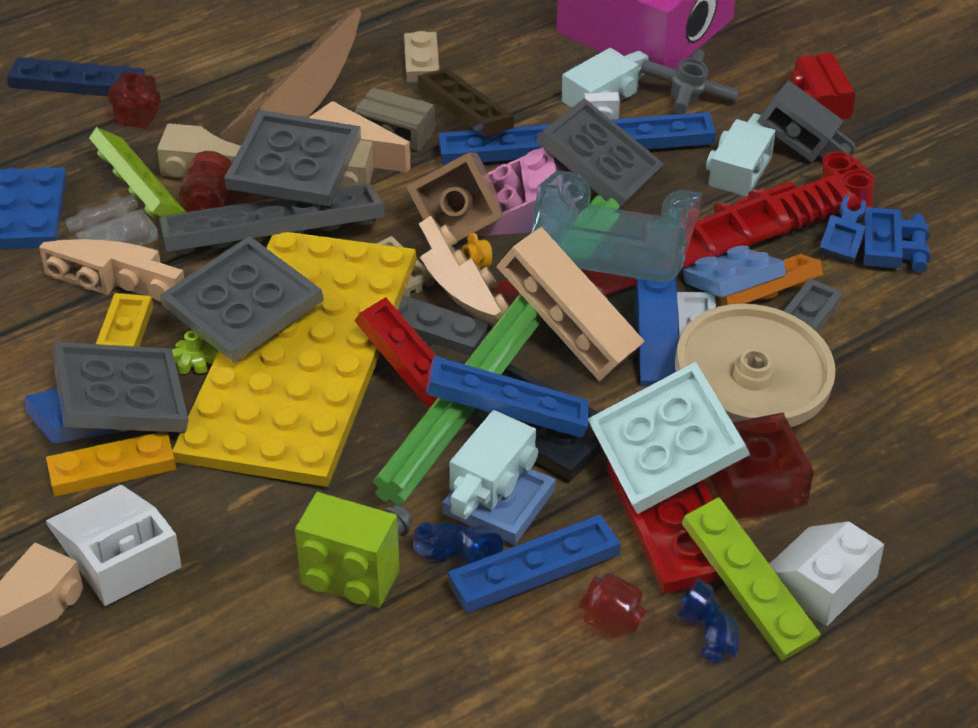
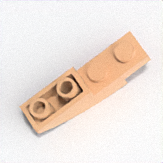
(107, 264)
(461, 277)

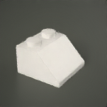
(829, 568)

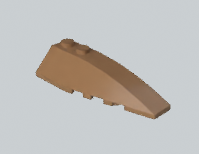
(303, 84)

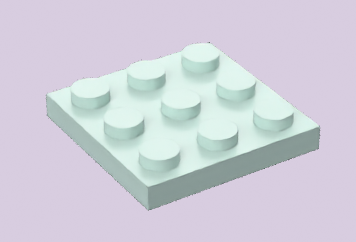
(668, 437)

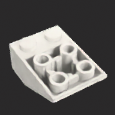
(117, 542)

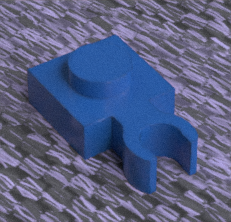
(844, 234)

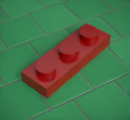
(399, 345)

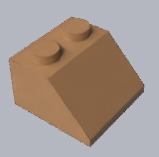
(458, 196)

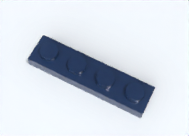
(65, 76)

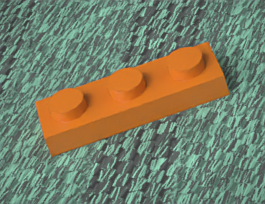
(798, 271)

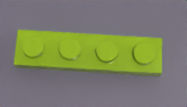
(137, 175)
(751, 579)

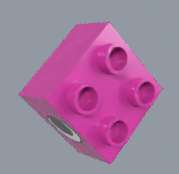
(658, 28)

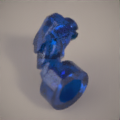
(444, 539)
(720, 629)

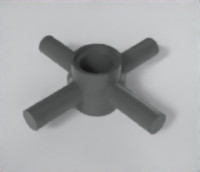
(689, 81)

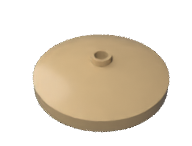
(759, 361)

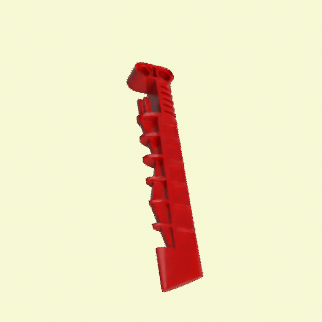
(759, 217)

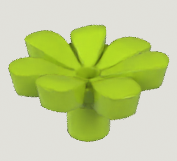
(193, 353)

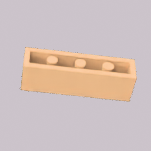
(570, 303)

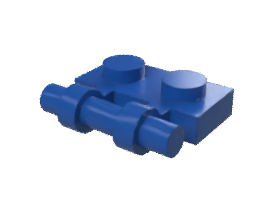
(884, 241)

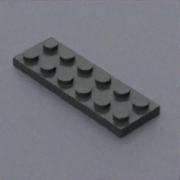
(268, 217)

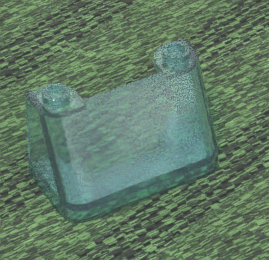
(615, 238)

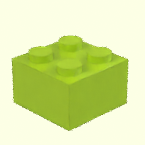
(348, 549)

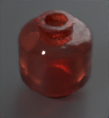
(612, 605)

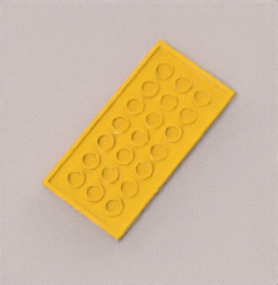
(298, 393)

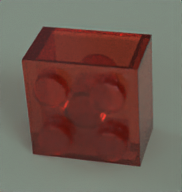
(773, 474)

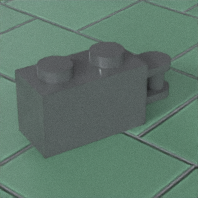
(805, 124)

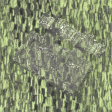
(124, 227)

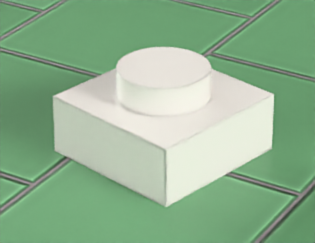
(606, 102)

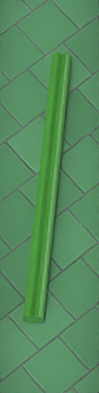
(445, 417)

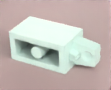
(603, 74)
(741, 156)
(491, 463)

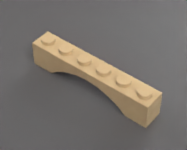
(184, 141)

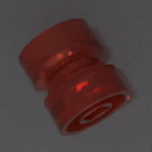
(205, 182)

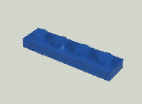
(508, 396)
(533, 563)

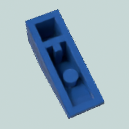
(658, 326)

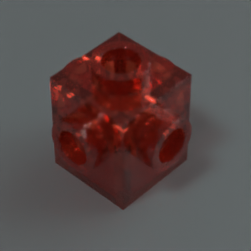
(134, 99)

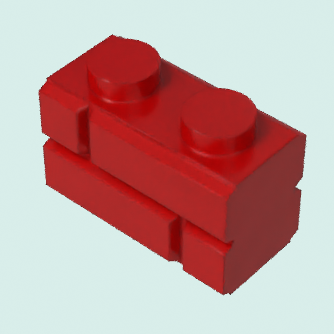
(825, 82)

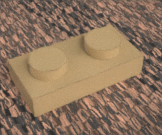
(420, 54)

